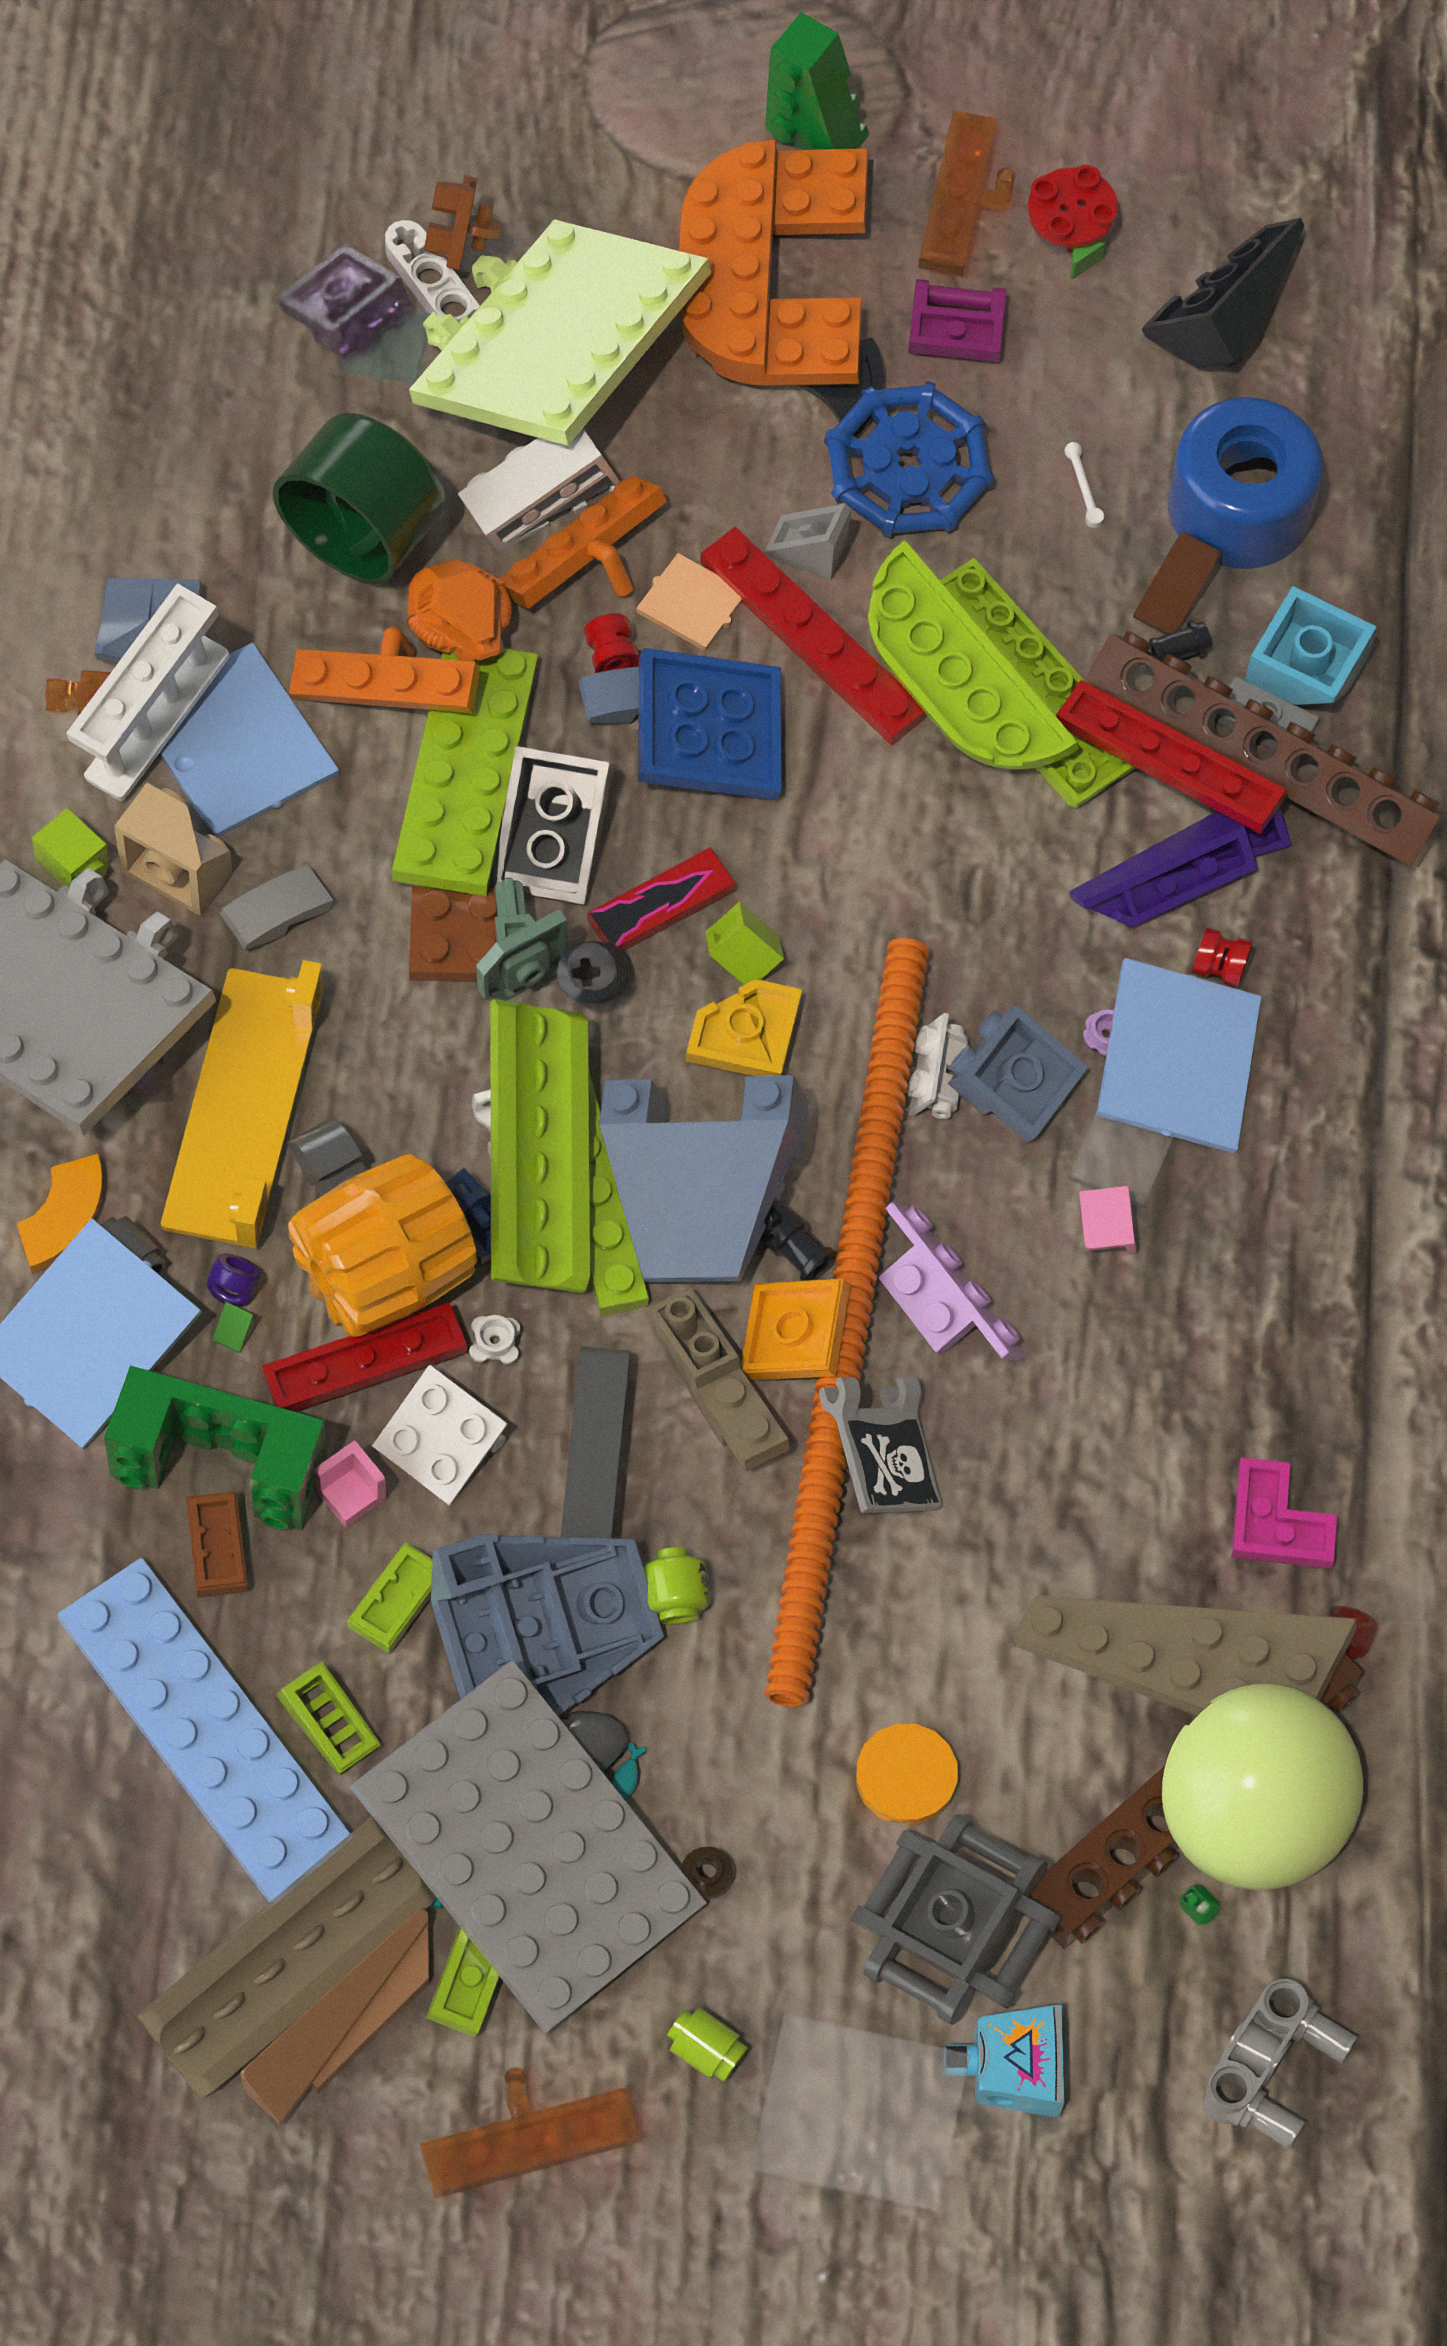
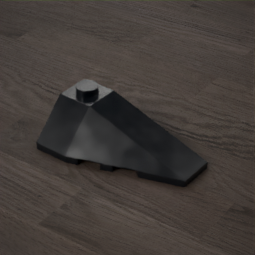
(1231, 302)

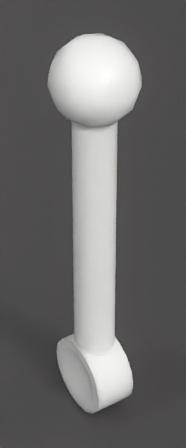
(1094, 516)

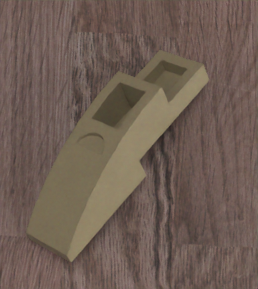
(716, 1380)

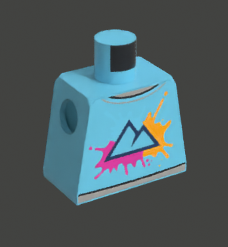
(1018, 2060)

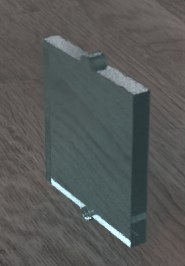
(393, 351)

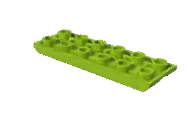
(1046, 672)
(539, 1146)

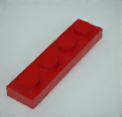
(364, 1359)

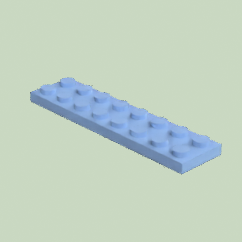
(204, 1727)

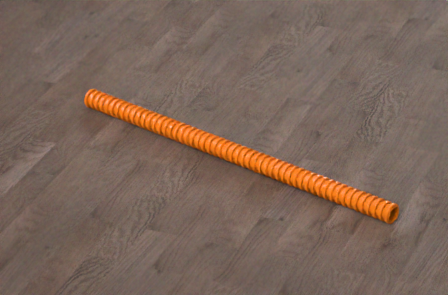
(857, 1266)

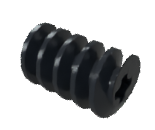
(573, 972)

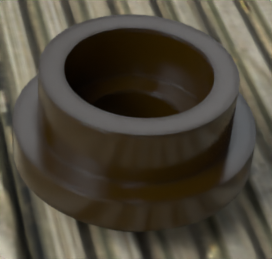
(713, 1886)

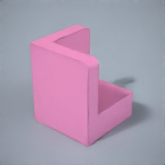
(1108, 1219)
(350, 1484)

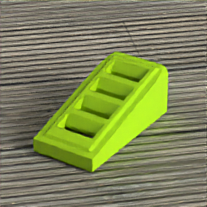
(321, 1677)

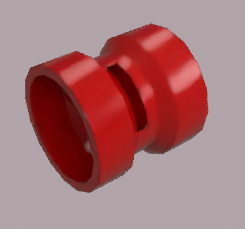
(611, 642)
(1222, 957)

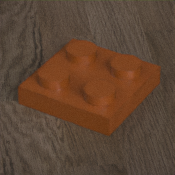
(449, 933)

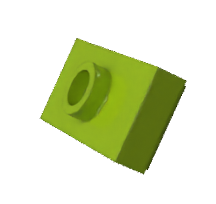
(394, 1599)

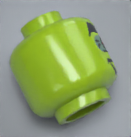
(677, 1586)

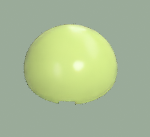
(1262, 1787)

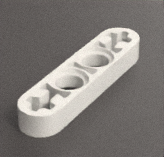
(434, 295)

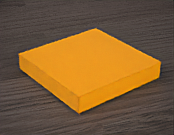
(795, 1329)

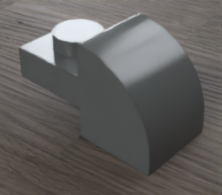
(327, 1155)

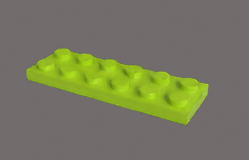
(464, 781)

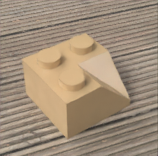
(166, 853)

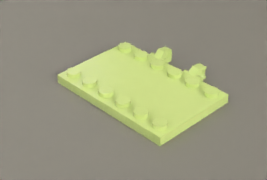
(555, 330)

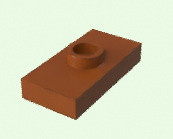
(216, 1544)

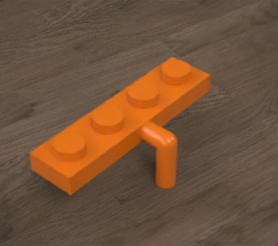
(584, 540)
(385, 679)

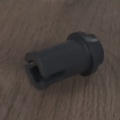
(1184, 642)

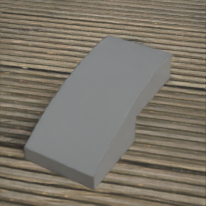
(274, 905)

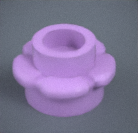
(1095, 1025)

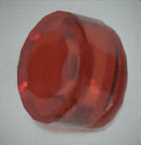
(1365, 1629)

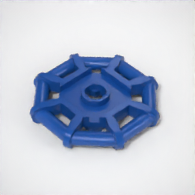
(914, 435)

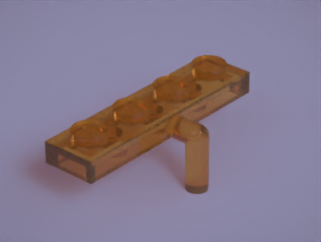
(961, 192)
(528, 2139)

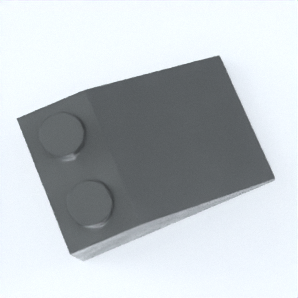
(553, 823)

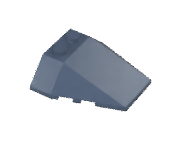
(550, 1604)

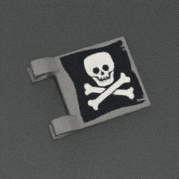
(884, 1446)

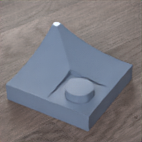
(128, 609)

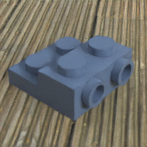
(1016, 1072)

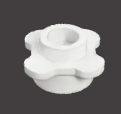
(494, 1326)

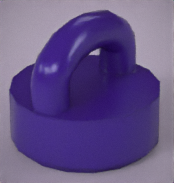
(234, 1275)

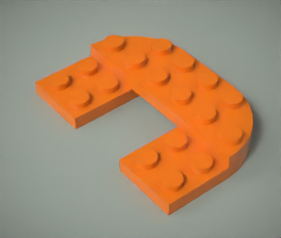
(732, 221)

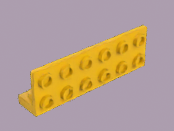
(243, 1106)

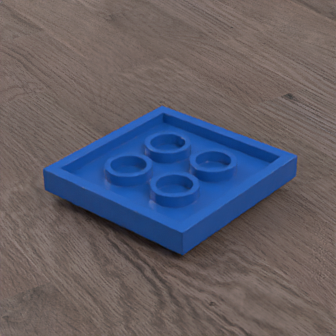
(709, 724)

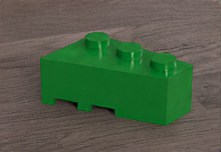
(809, 90)

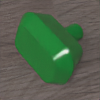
(1199, 1904)

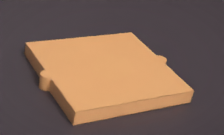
(690, 602)

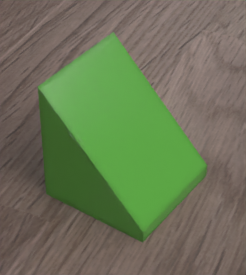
(1086, 257)
(233, 1327)

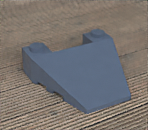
(700, 1188)

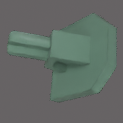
(524, 949)

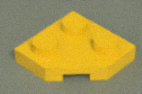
(747, 1030)

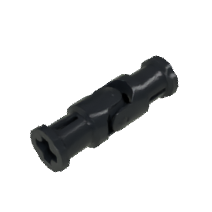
(795, 1242)

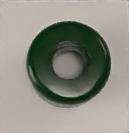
(360, 497)

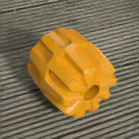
(383, 1244)

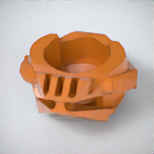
(459, 610)

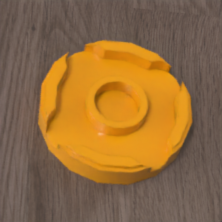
(906, 1774)

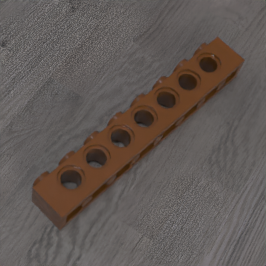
(1406, 841)
(1129, 1830)

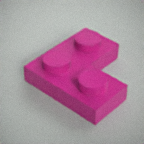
(1271, 1531)

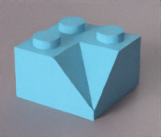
(1310, 651)

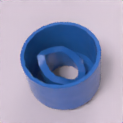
(1243, 520)

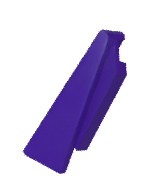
(1180, 868)

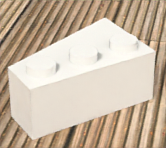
(534, 486)

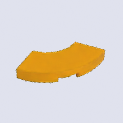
(68, 1208)

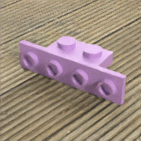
(938, 1294)

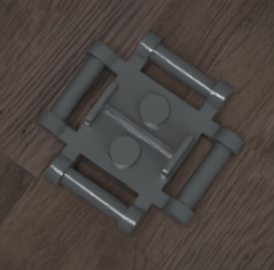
(954, 1918)

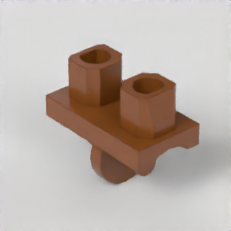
(450, 241)

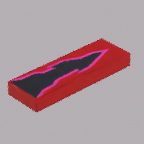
(662, 900)

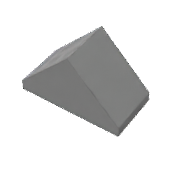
(812, 539)

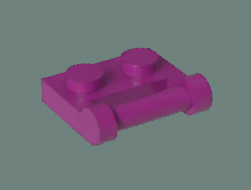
(957, 331)

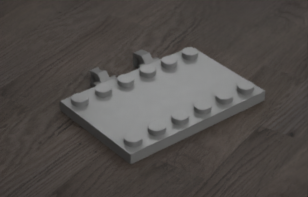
(83, 1000)

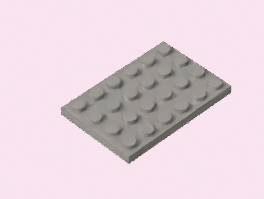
(528, 1846)

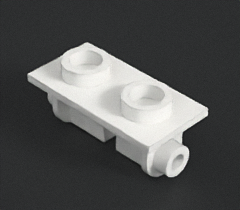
(936, 1048)

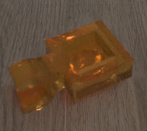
(66, 695)

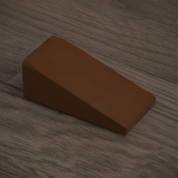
(1178, 584)

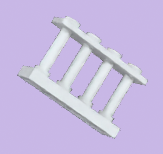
(149, 693)

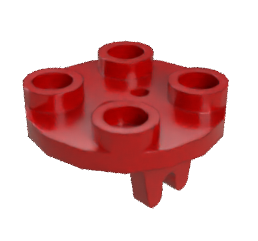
(1066, 190)

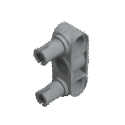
(1257, 2053)

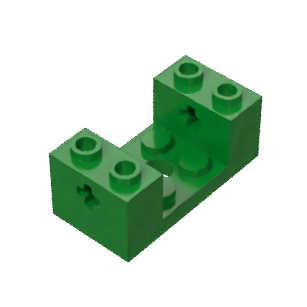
(280, 1441)

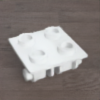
(440, 1435)

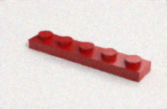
(1171, 757)

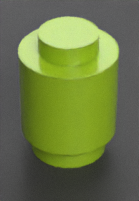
(706, 2044)

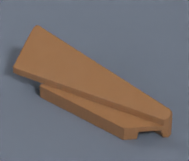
(341, 2021)

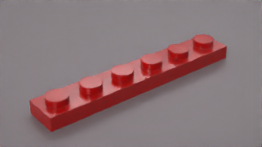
(813, 636)

